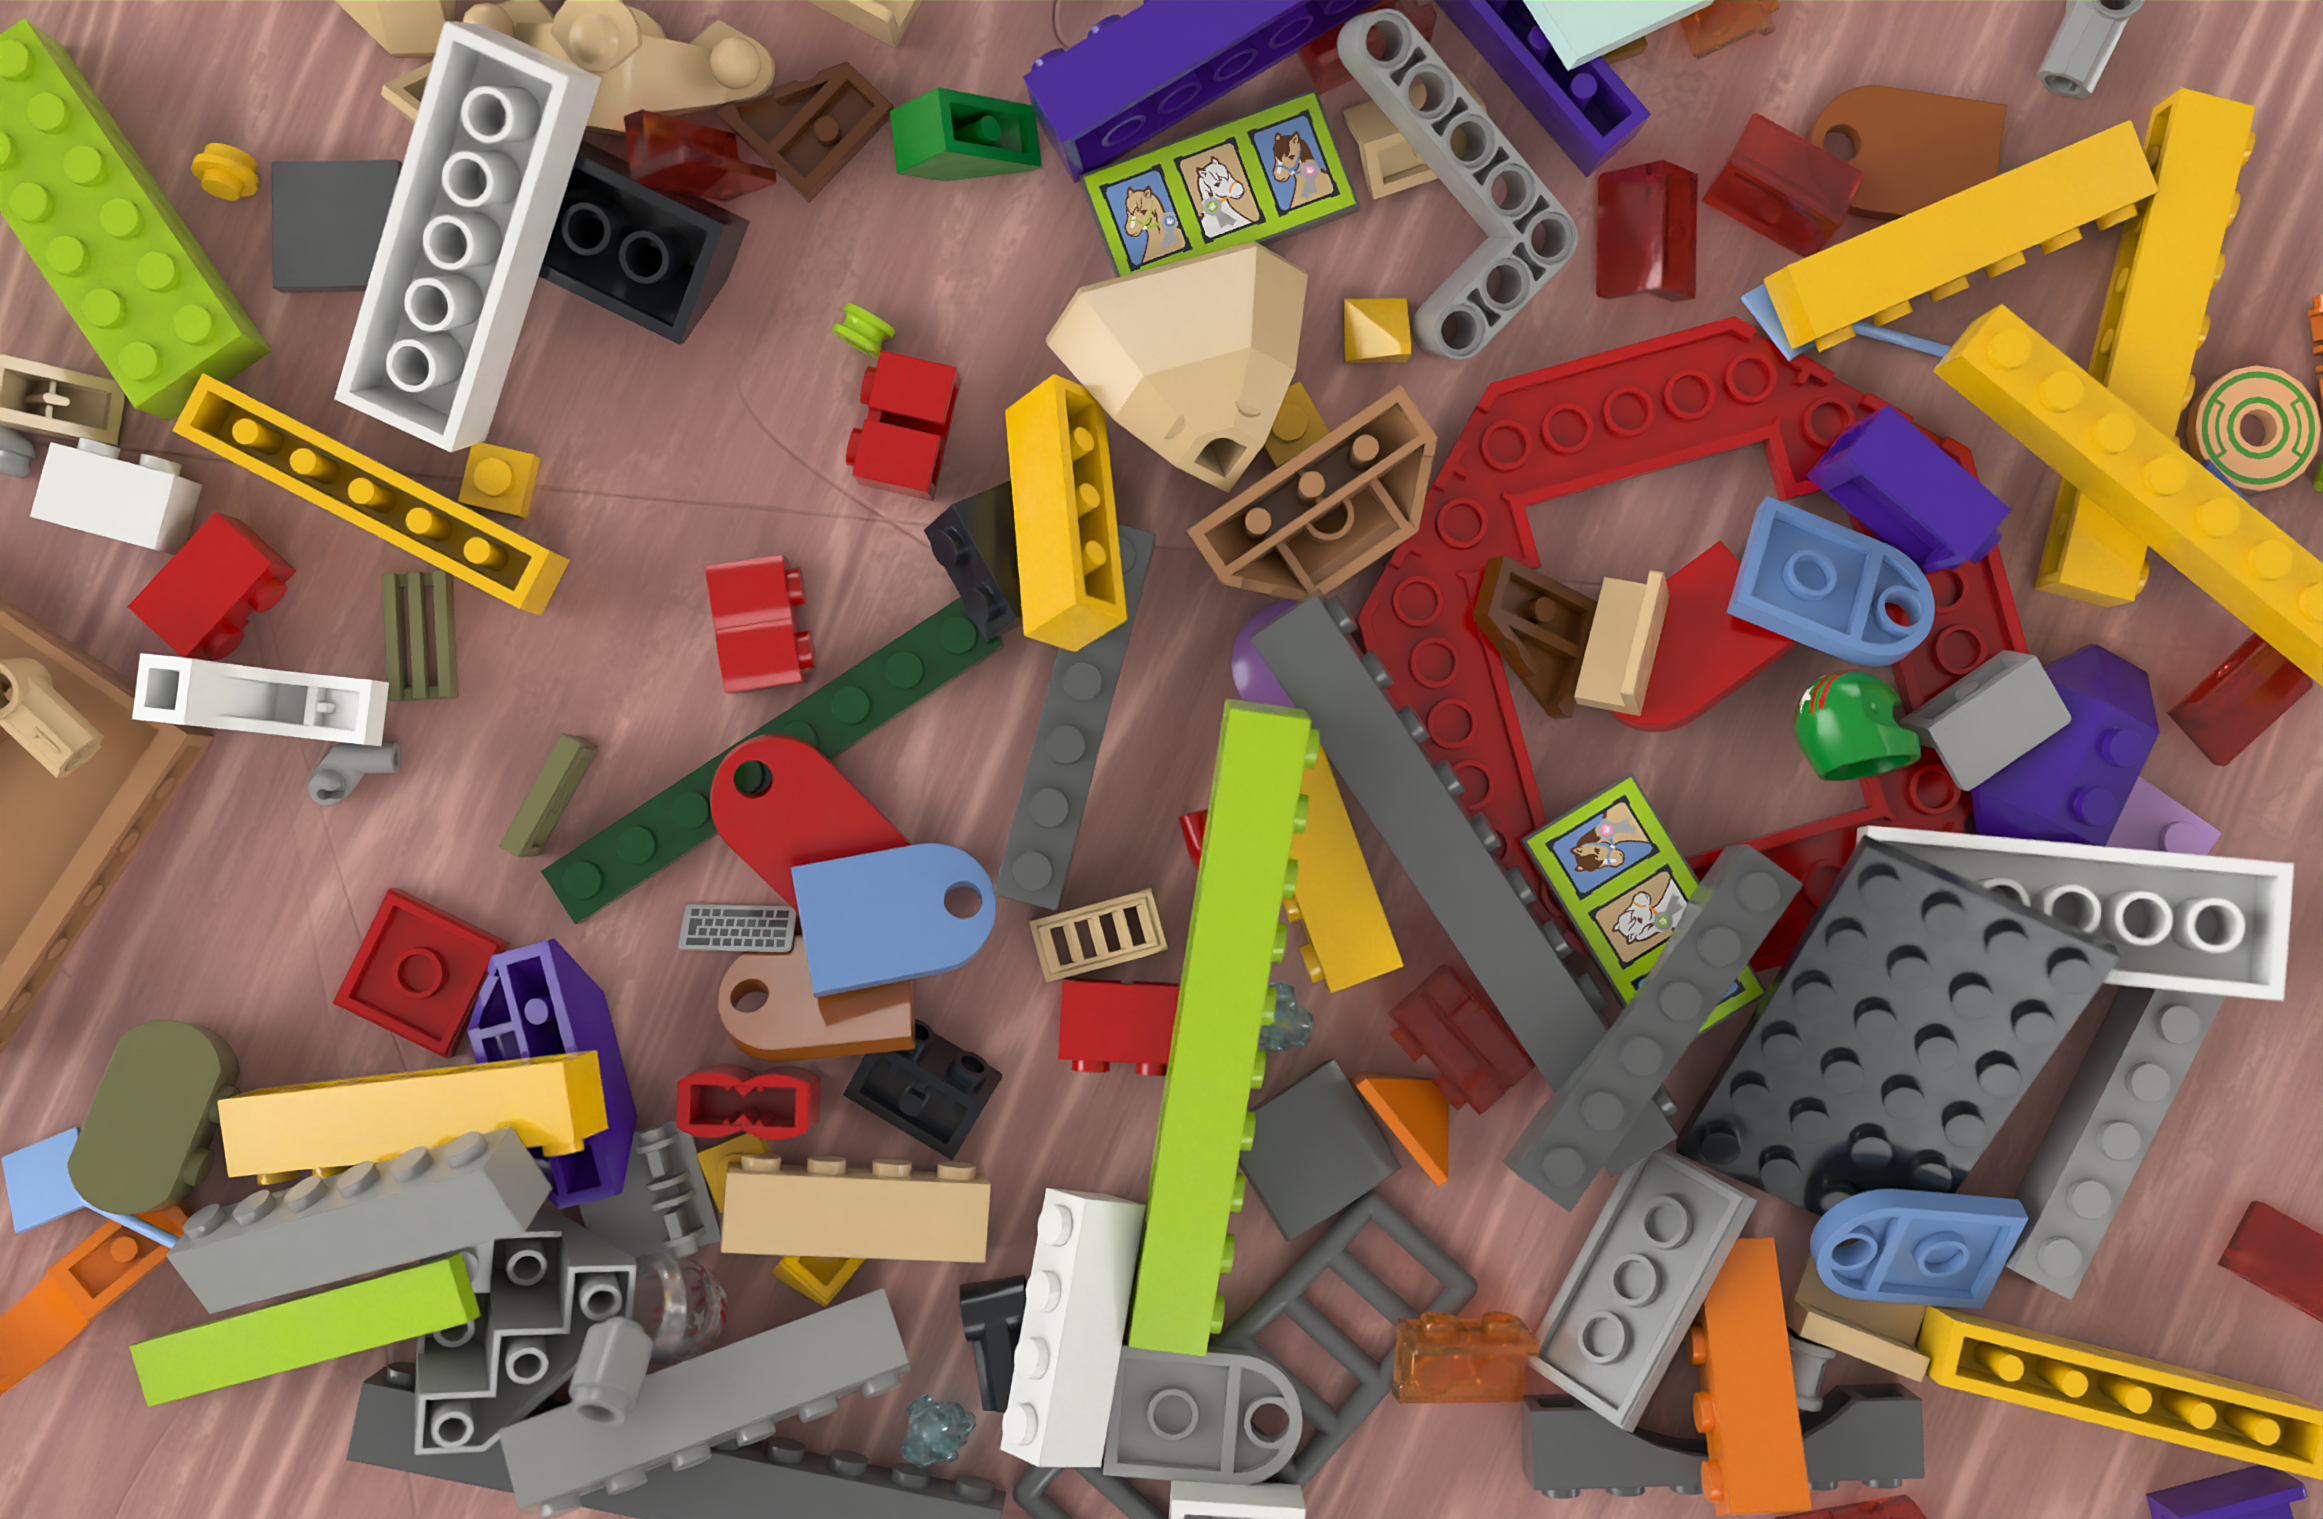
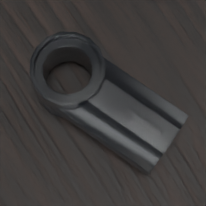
(993, 1323)

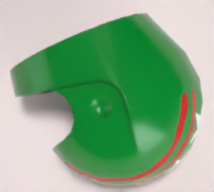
(1850, 729)

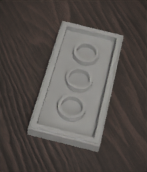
(1639, 1284)

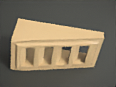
(1149, 919)

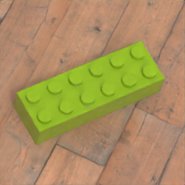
(111, 234)

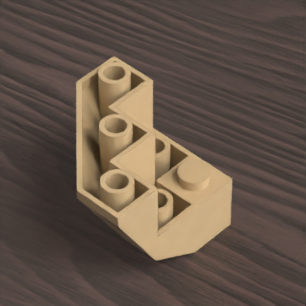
(1191, 354)

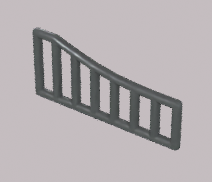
(1287, 1298)

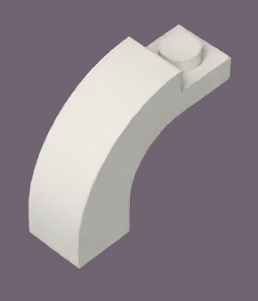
(260, 700)

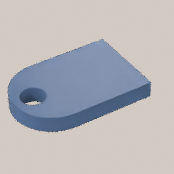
(1830, 587)
(886, 917)
(1917, 1246)

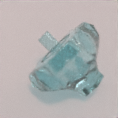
(1290, 1023)
(935, 1431)

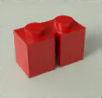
(905, 426)
(212, 588)
(1117, 1023)

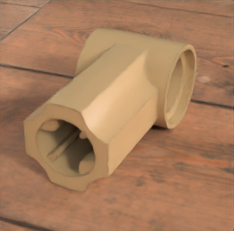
(44, 719)

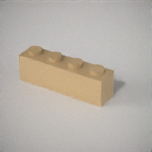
(855, 1210)

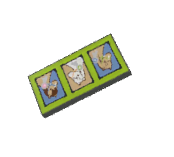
(1222, 187)
(1623, 888)

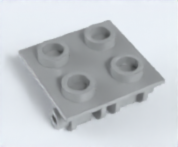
(662, 1199)

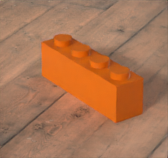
(1747, 1389)

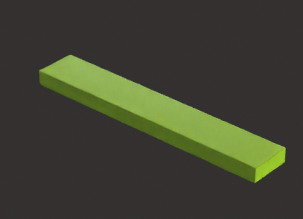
(306, 1330)

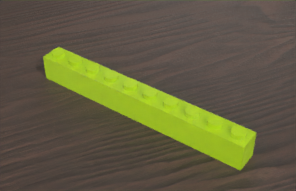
(1218, 1025)

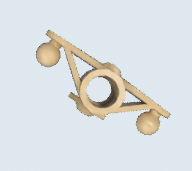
(636, 58)

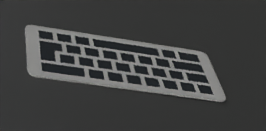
(737, 928)

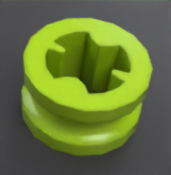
(863, 330)

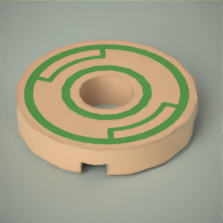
(2282, 407)

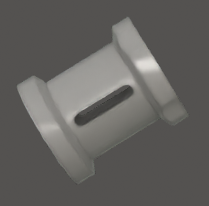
(1808, 1369)

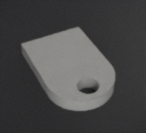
(1193, 1417)

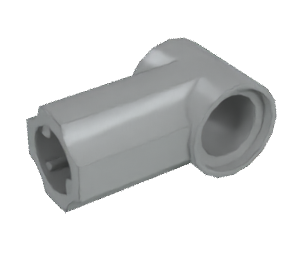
(2084, 46)

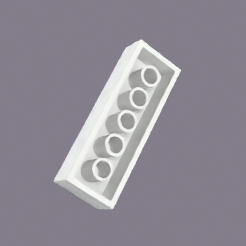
(466, 235)
(2171, 915)

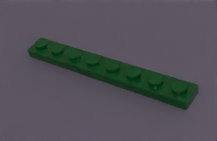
(828, 719)

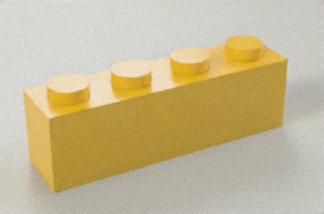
(1064, 515)
(1336, 893)

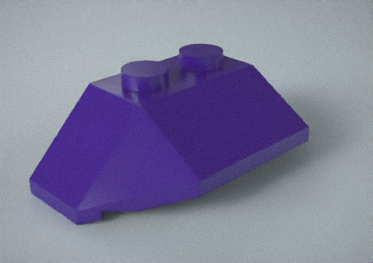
(2083, 773)
(545, 1006)

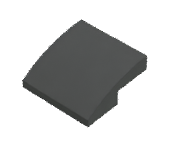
(1314, 1151)

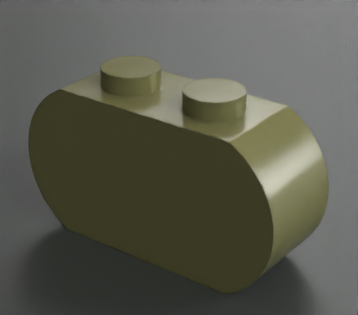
(153, 1118)

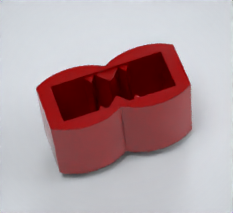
(758, 624)
(731, 1098)

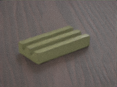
(396, 637)
(549, 796)

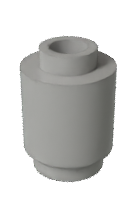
(610, 1371)

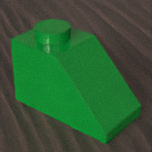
(964, 136)

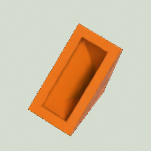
(1414, 1114)

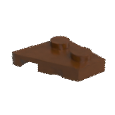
(811, 125)
(1536, 629)

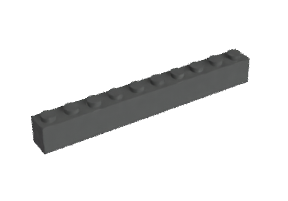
(1447, 850)
(736, 1483)

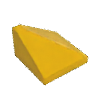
(1376, 330)
(816, 1276)

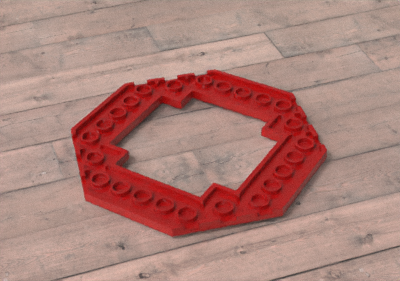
(1607, 424)

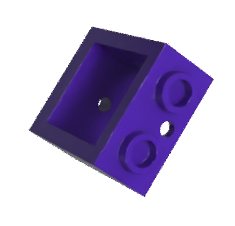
(1910, 492)

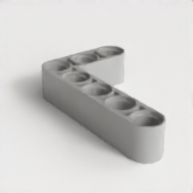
(1468, 179)

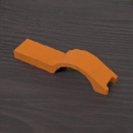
(79, 1291)

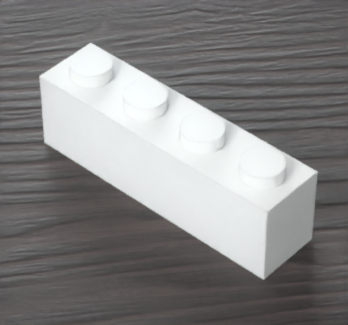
(1072, 1329)

